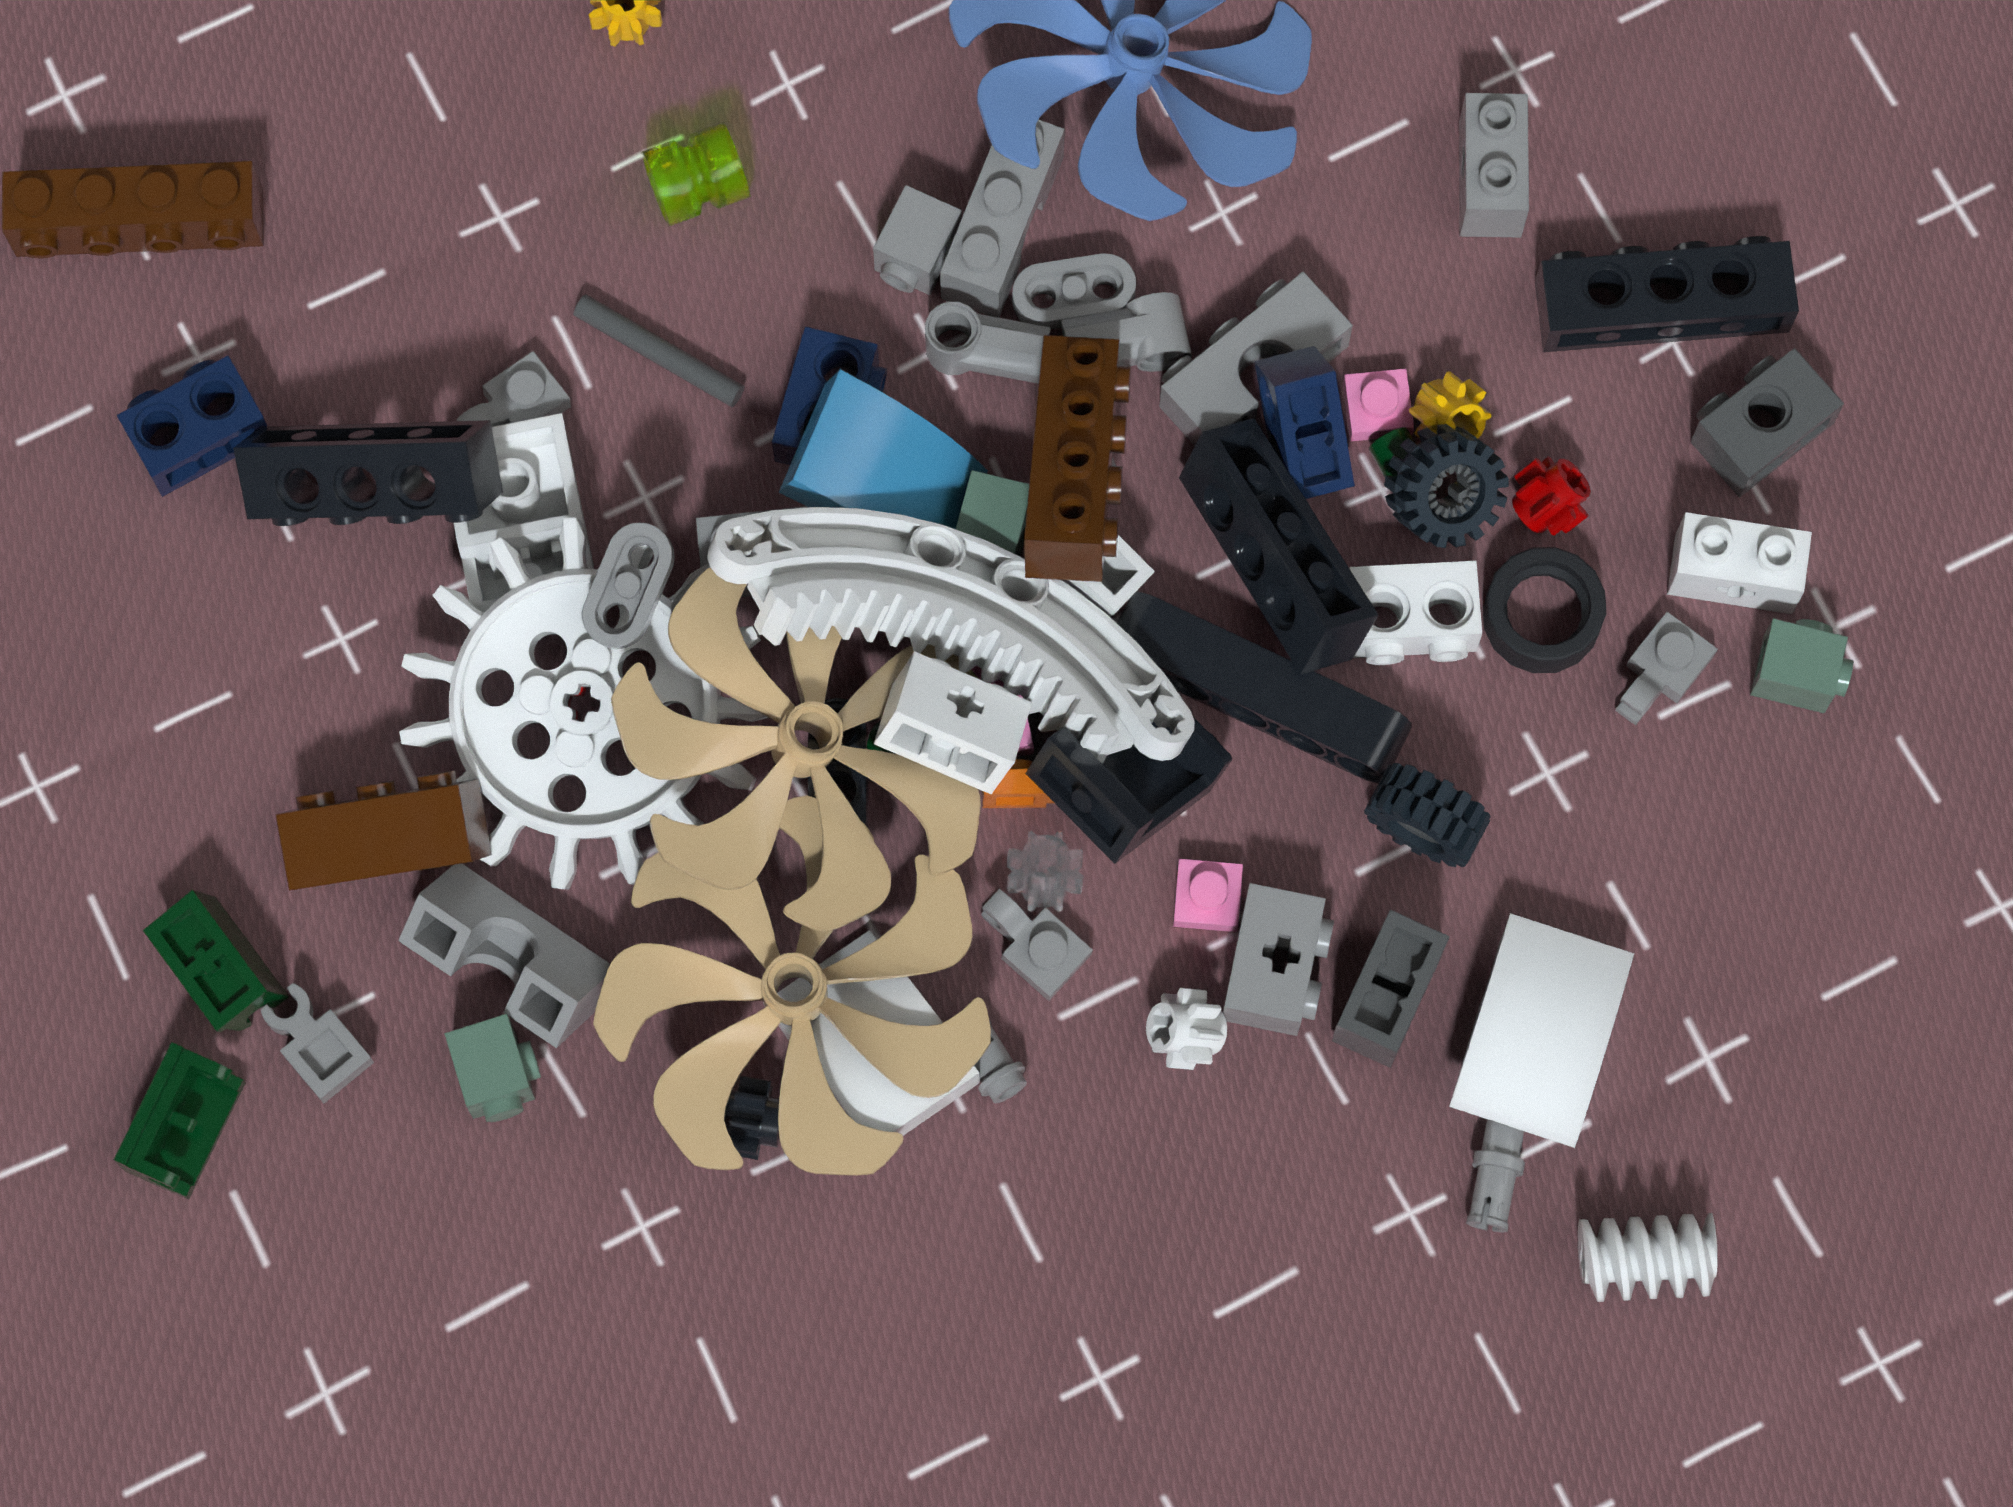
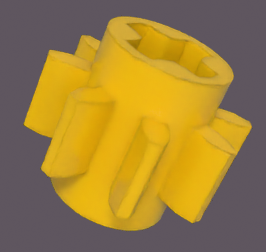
(628, 24)
(1450, 403)

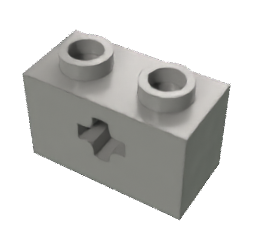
(1493, 165)
(1271, 922)

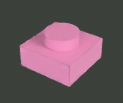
(1377, 403)
(1208, 895)

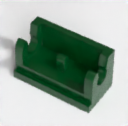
(214, 961)
(179, 1121)

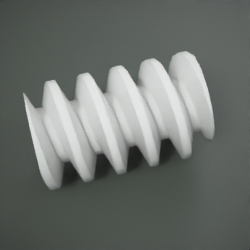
(1648, 1257)

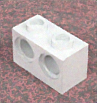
(1410, 593)

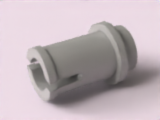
(999, 1073)

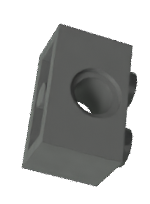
(1748, 453)

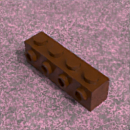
(132, 209)
(1073, 459)

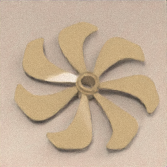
(737, 845)
(810, 1120)

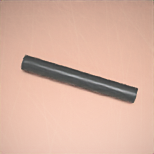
(658, 350)

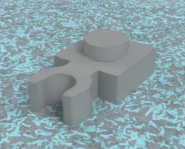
(321, 1049)

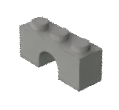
(995, 225)
(1288, 318)
(472, 921)

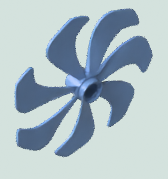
(1130, 63)

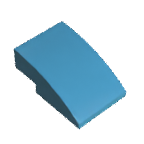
(877, 457)

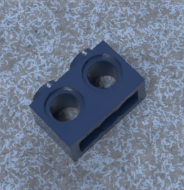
(816, 356)
(1305, 420)
(202, 439)

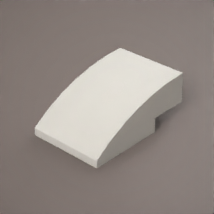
(529, 513)
(1542, 1030)
(853, 1081)

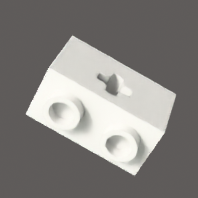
(1739, 563)
(953, 722)

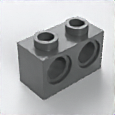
(1390, 988)

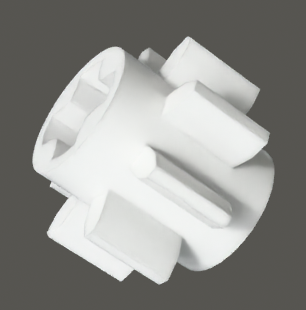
(1186, 1028)

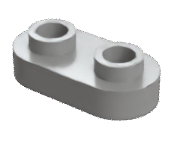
(1072, 287)
(623, 584)

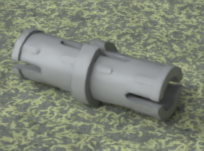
(1497, 1169)

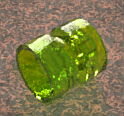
(696, 174)

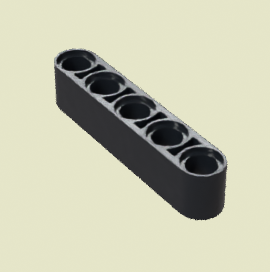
(1267, 689)

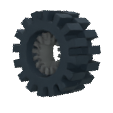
(1468, 499)
(1427, 815)

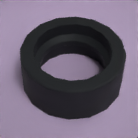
(1558, 565)

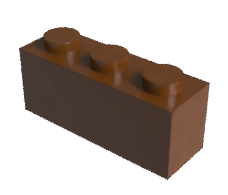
(383, 831)

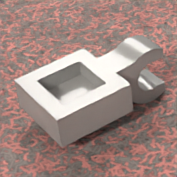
(520, 394)
(1666, 664)
(1041, 949)

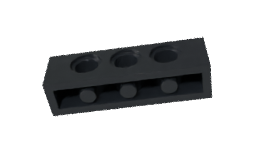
(1577, 322)
(454, 452)
(1278, 546)

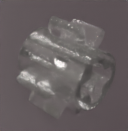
(1028, 868)

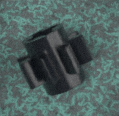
(752, 1117)

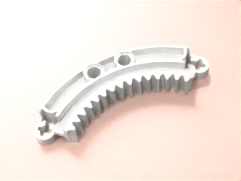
(966, 601)

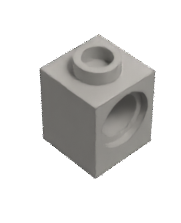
(915, 241)

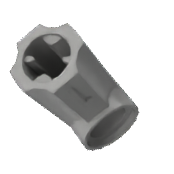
(1148, 331)
(993, 346)

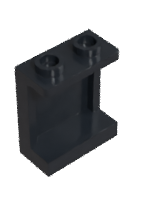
(1128, 793)

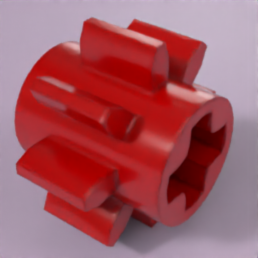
(1551, 496)

